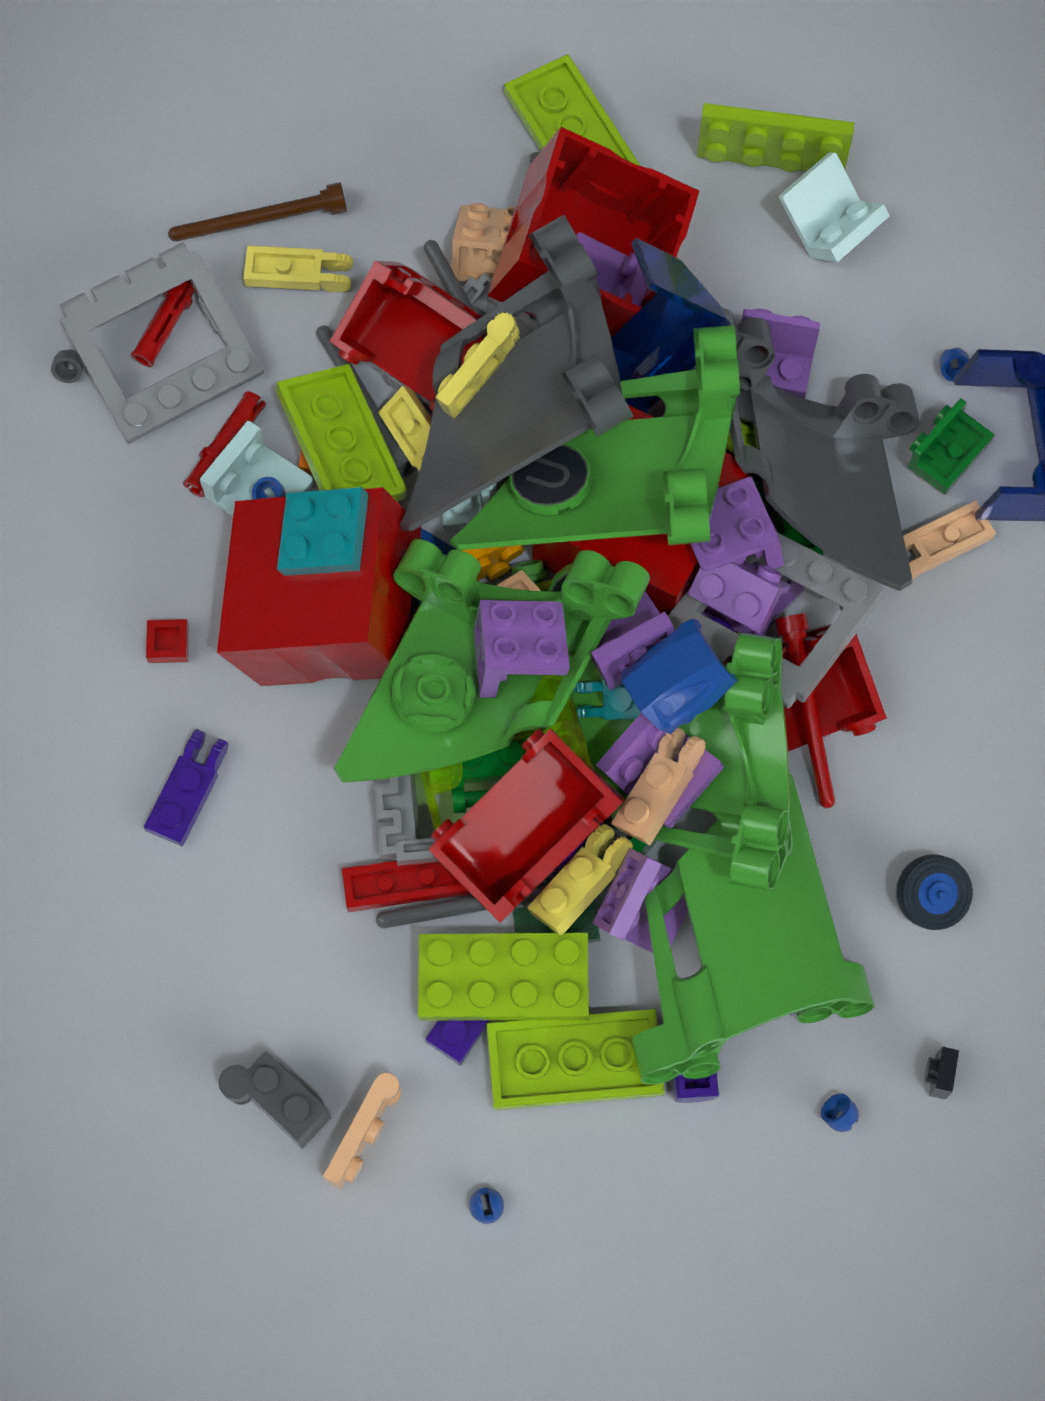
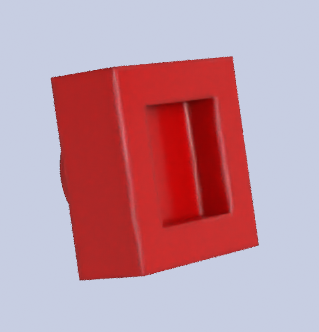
(167, 641)

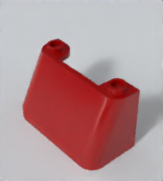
(401, 324)
(843, 697)
(525, 824)

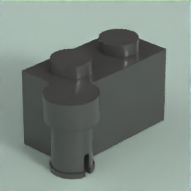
(277, 1095)

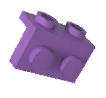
(740, 591)

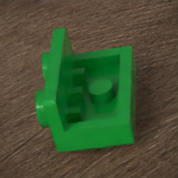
(949, 447)

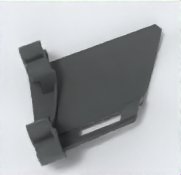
(538, 397)
(826, 462)

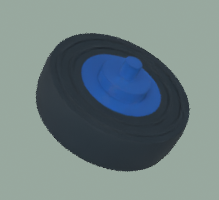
(934, 892)

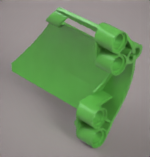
(644, 472)
(757, 956)

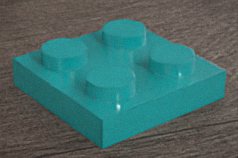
(323, 531)

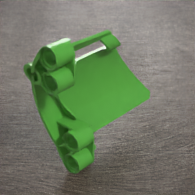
(444, 624)
(751, 742)

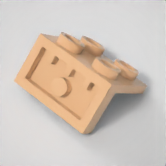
(479, 240)

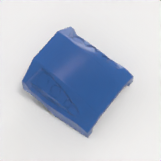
(677, 678)

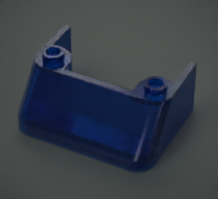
(662, 332)
(1023, 370)

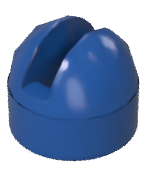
(945, 362)
(264, 483)
(843, 1104)
(496, 1203)

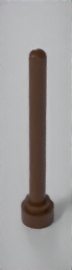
(329, 199)

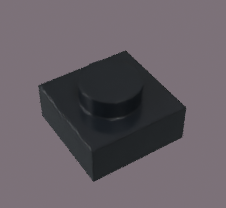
(941, 1072)

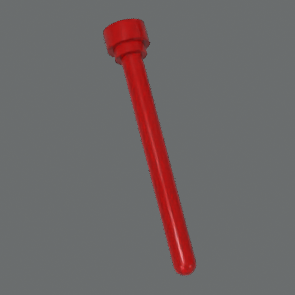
(793, 631)

